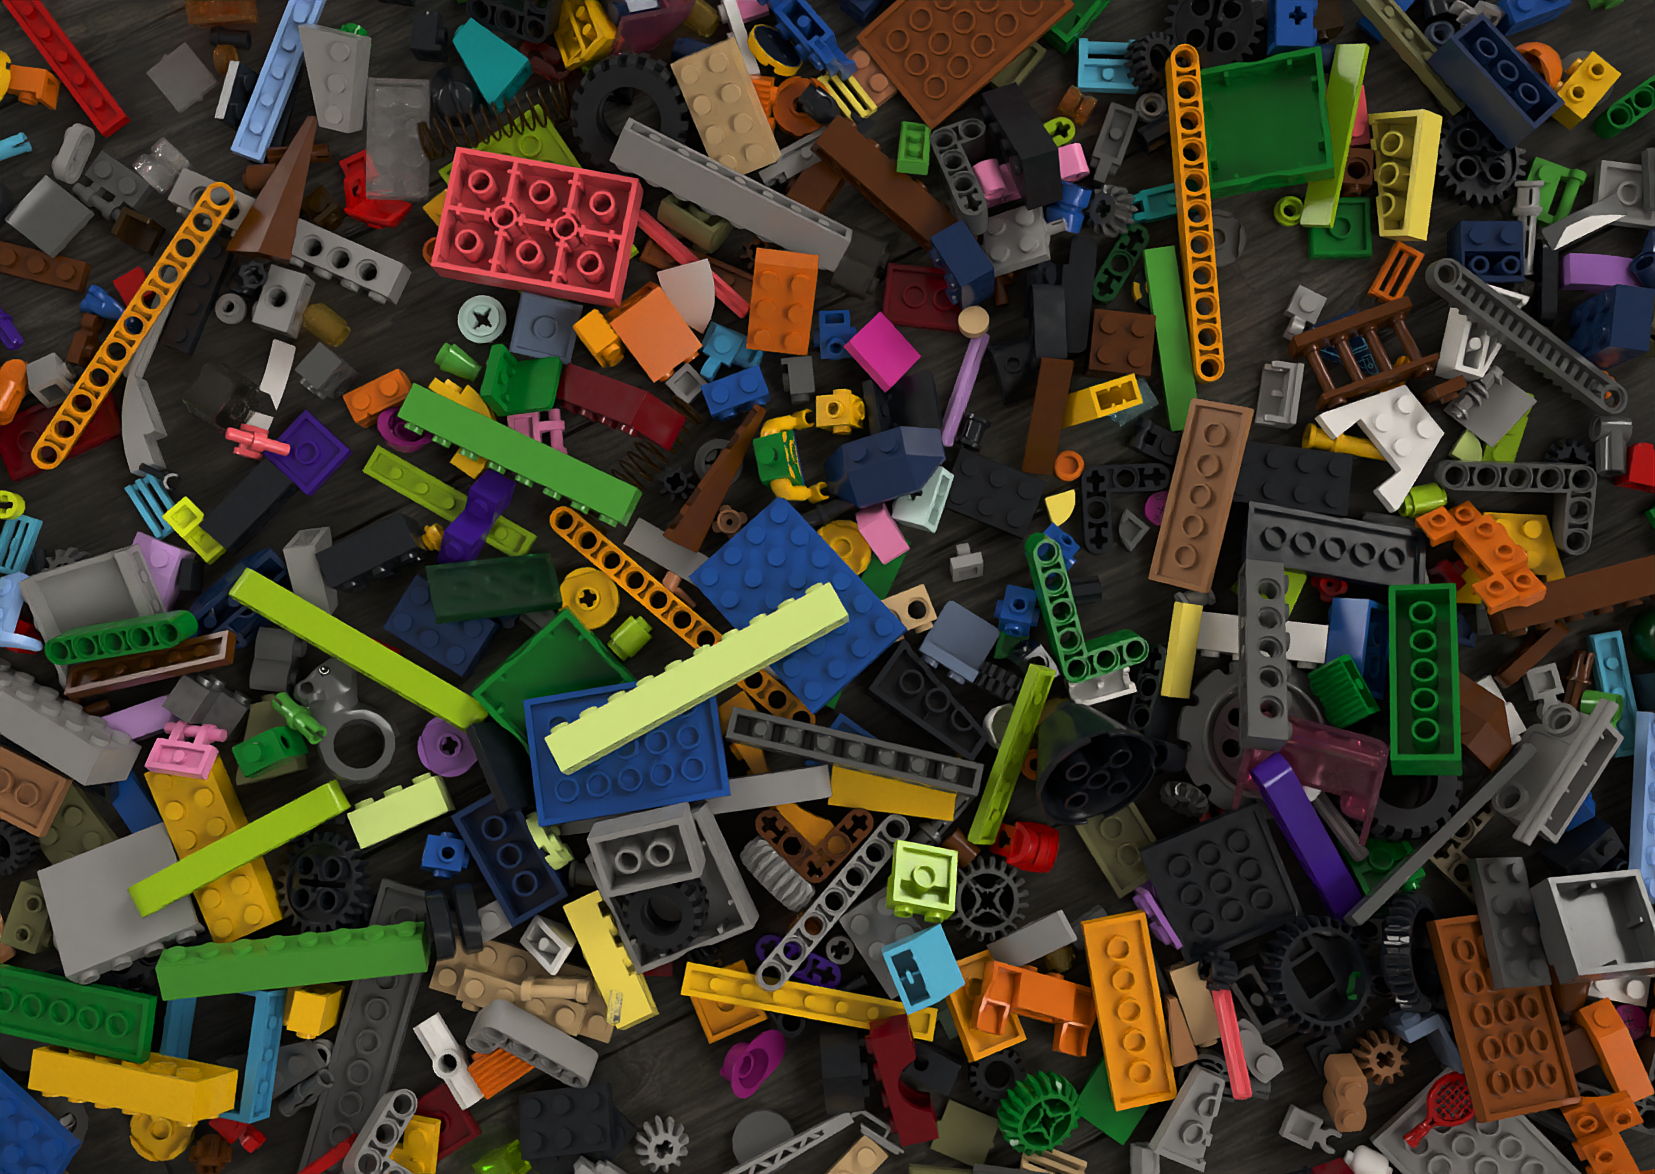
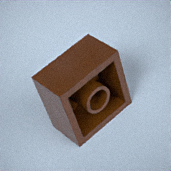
(1119, 345)

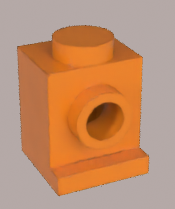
(34, 86)

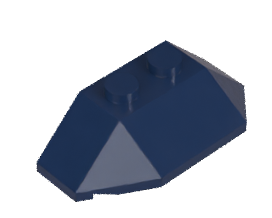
(884, 465)
(219, 612)

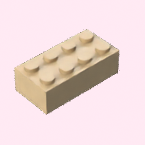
(726, 107)

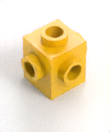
(840, 412)

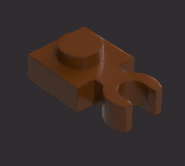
(85, 342)
(1445, 391)

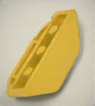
(584, 33)

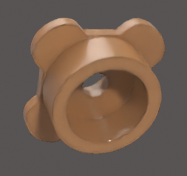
(726, 514)

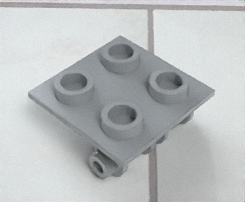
(1490, 406)

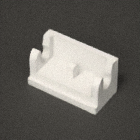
(1101, 688)

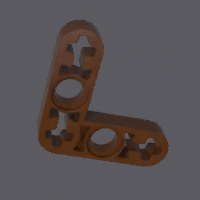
(808, 851)

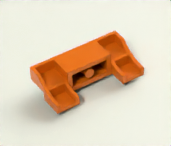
(1488, 553)
(1037, 997)
(1597, 1129)

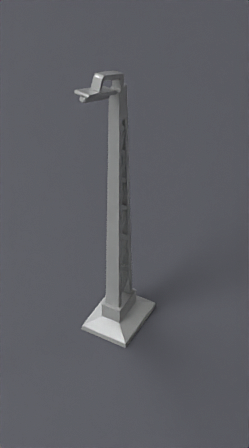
(829, 1128)

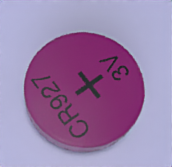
(1155, 507)
(1633, 1018)

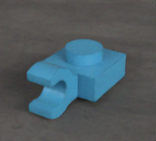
(721, 349)

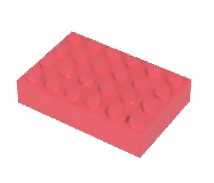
(537, 227)

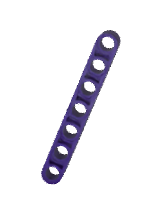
(1306, 835)

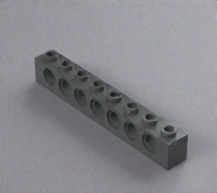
(854, 752)

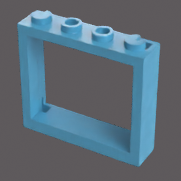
(261, 1053)

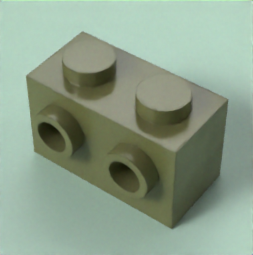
(28, 920)

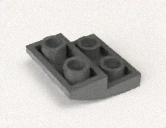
(49, 216)

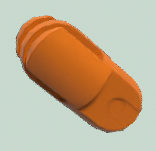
(12, 388)

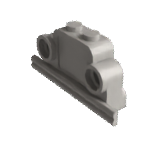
(1561, 773)

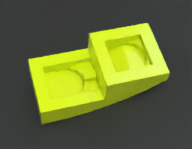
(185, 520)

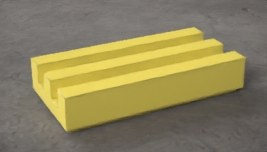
(859, 91)

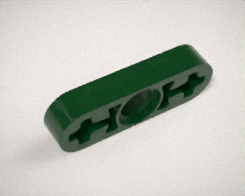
(1122, 242)

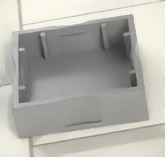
(730, 903)

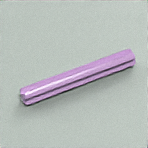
(963, 389)

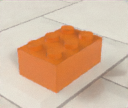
(782, 301)

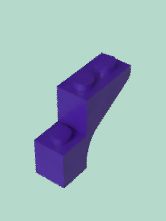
(469, 531)

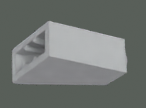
(304, 570)

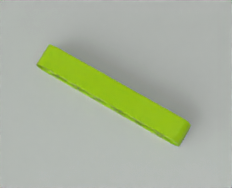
(238, 848)

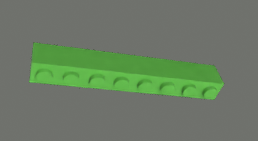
(519, 454)
(293, 960)

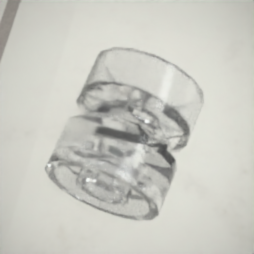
(162, 165)

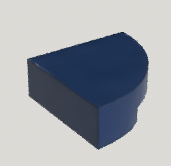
(1465, 634)

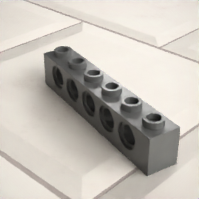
(1254, 728)

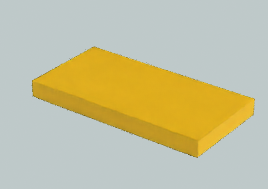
(885, 795)

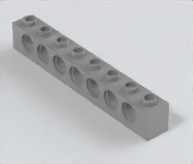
(390, 275)

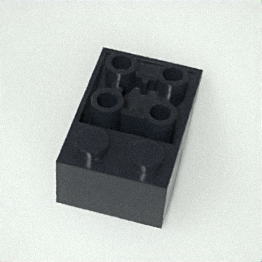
(1586, 850)

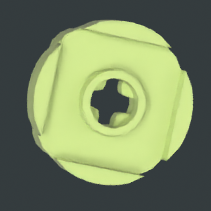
(549, 840)

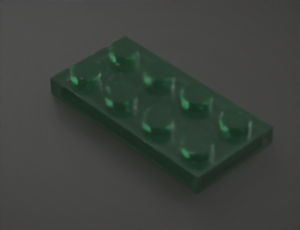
(493, 587)

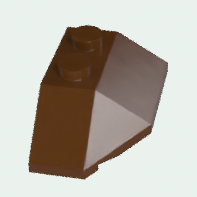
(1483, 724)

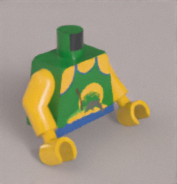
(780, 461)

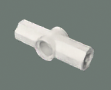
(440, 1041)

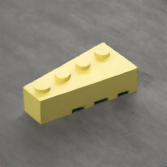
(1405, 171)
(609, 959)

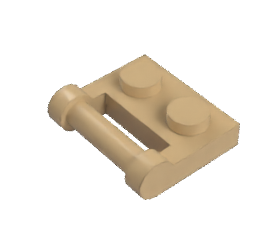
(557, 987)

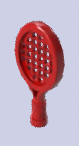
(1423, 1128)

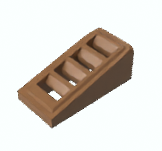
(1179, 1038)

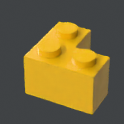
(313, 1008)

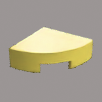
(1060, 506)

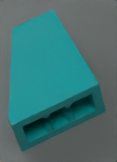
(491, 63)

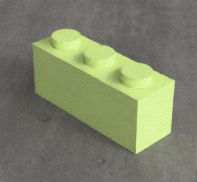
(400, 810)

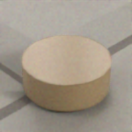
(973, 322)

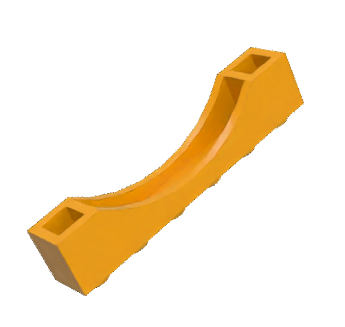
(810, 825)

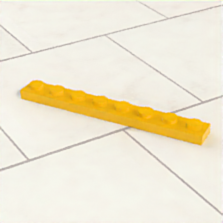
(800, 999)

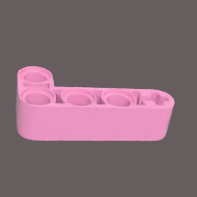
(1000, 187)

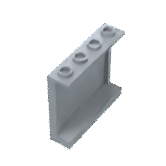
(91, 593)
(95, 915)

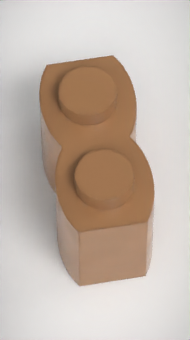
(1345, 1092)

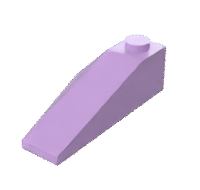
(164, 565)

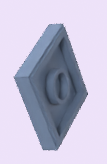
(545, 327)

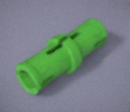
(298, 718)

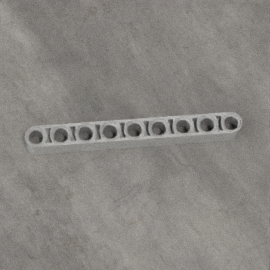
(749, 793)

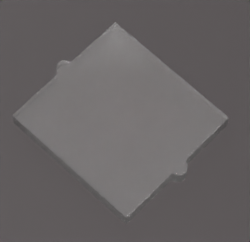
(182, 77)

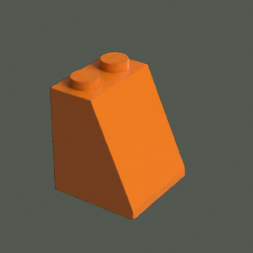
(654, 332)

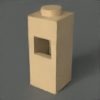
(1194, 1002)

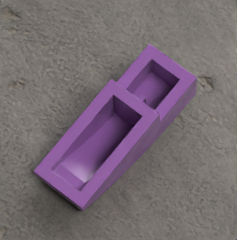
(1595, 272)

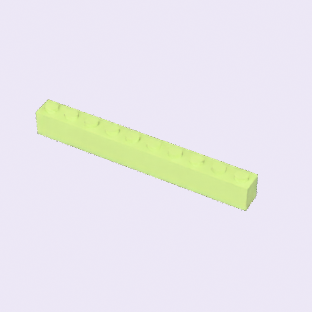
(697, 678)

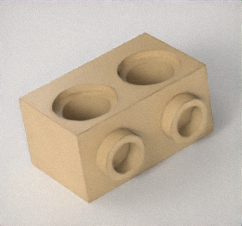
(899, 606)

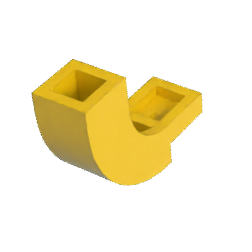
(473, 401)

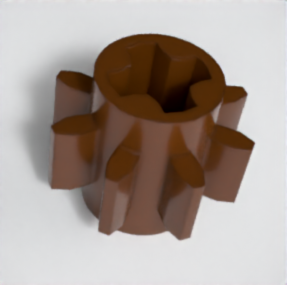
(752, 247)
(210, 1154)

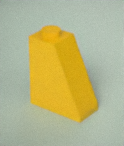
(1101, 400)

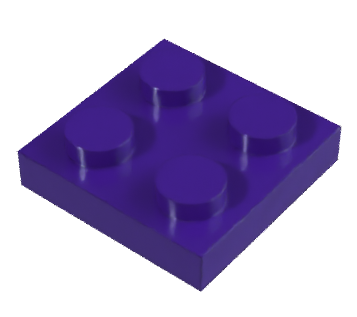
(312, 455)

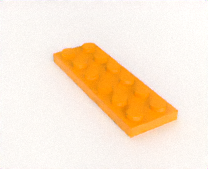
(1129, 1009)

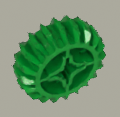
(1039, 1113)

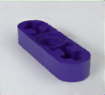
(801, 974)

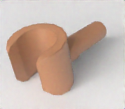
(671, 582)

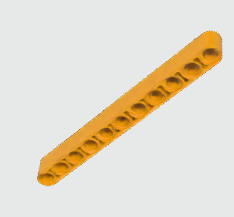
(1200, 201)
(137, 308)
(674, 606)

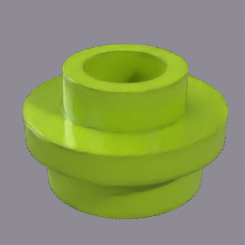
(1292, 203)

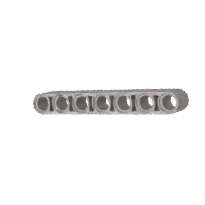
(826, 916)

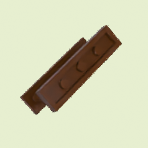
(1364, 325)

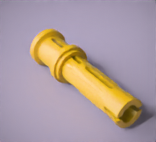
(1318, 439)

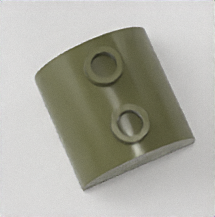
(694, 224)

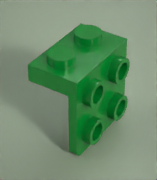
(519, 386)

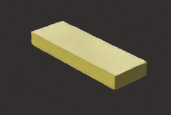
(1181, 650)

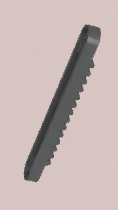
(1525, 337)

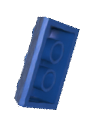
(1362, 631)

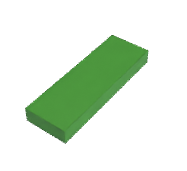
(914, 148)

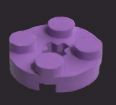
(441, 761)

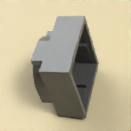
(1596, 925)

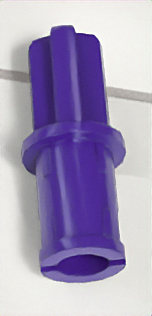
(8, 333)

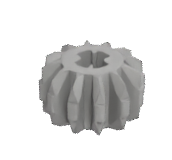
(668, 1152)

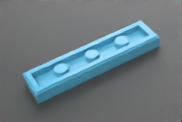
(1613, 676)

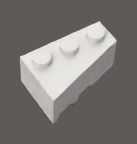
(1467, 348)

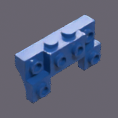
(811, 36)

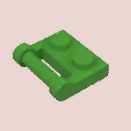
(1551, 174)

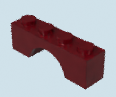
(911, 1110)

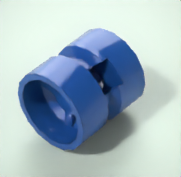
(1074, 200)

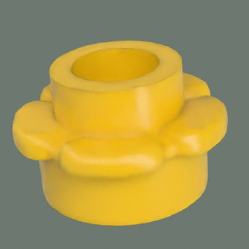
(433, 536)

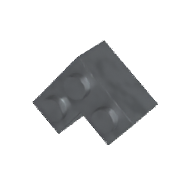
(208, 701)

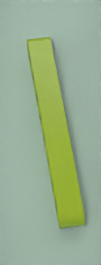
(357, 650)

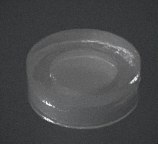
(614, 1007)

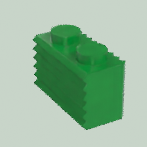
(1342, 692)

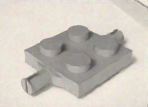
(1019, 239)

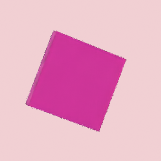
(882, 351)

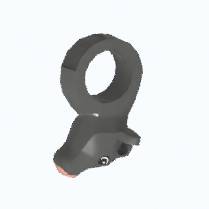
(333, 703)

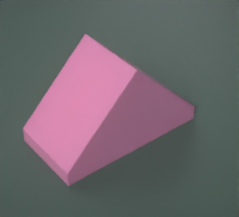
(881, 532)

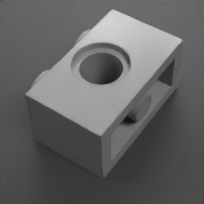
(289, 317)

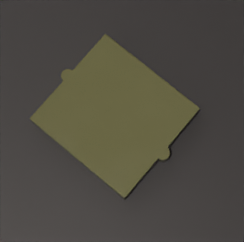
(965, 1133)

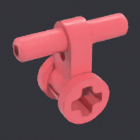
(254, 441)

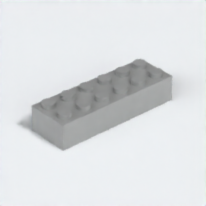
(61, 731)

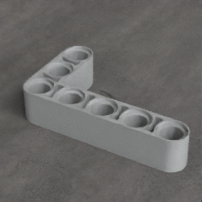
(394, 1124)

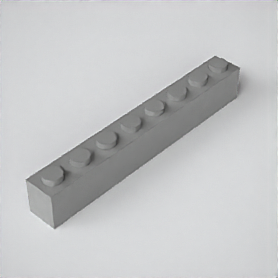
(729, 194)

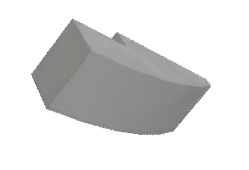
(141, 427)
(1033, 940)

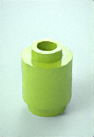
(1422, 500)
(630, 637)

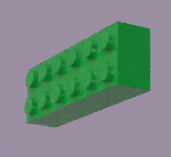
(1424, 680)

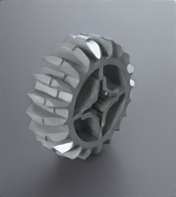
(776, 874)

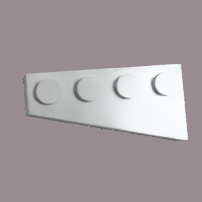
(1220, 636)

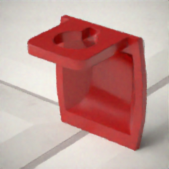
(373, 212)
(1031, 846)

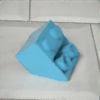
(923, 968)

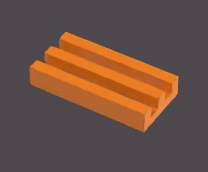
(1383, 296)

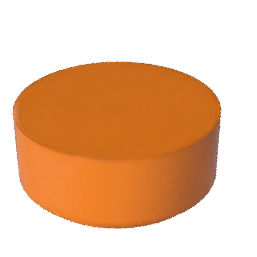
(1068, 466)

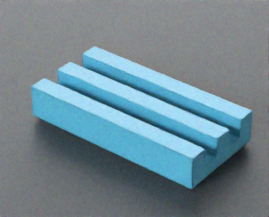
(141, 484)
(21, 545)

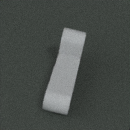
(533, 1041)

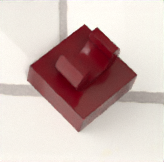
(1447, 572)

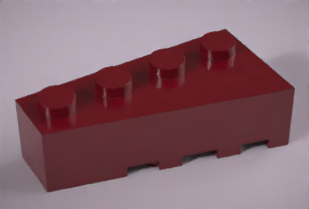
(618, 406)

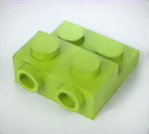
(922, 881)

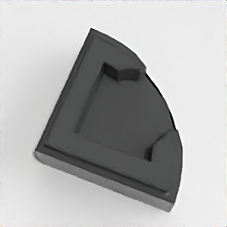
(1130, 530)

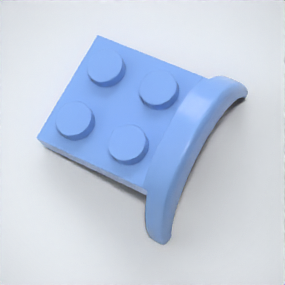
(10, 607)

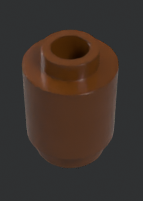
(257, 176)

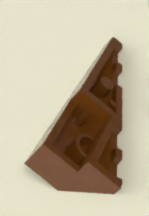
(273, 218)
(701, 508)

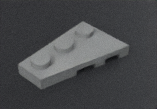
(1188, 1121)

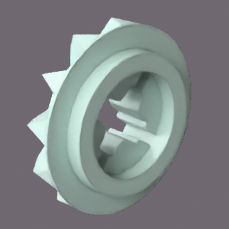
(482, 305)

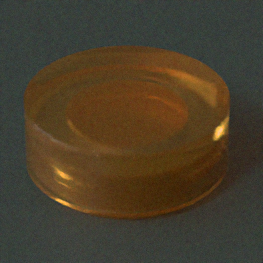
(222, 55)

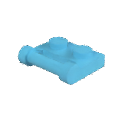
(1103, 74)

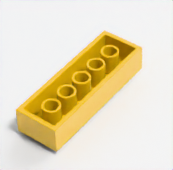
(199, 815)
(159, 1087)

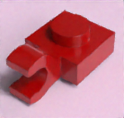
(233, 1130)

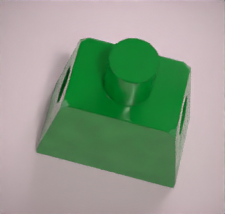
(267, 751)

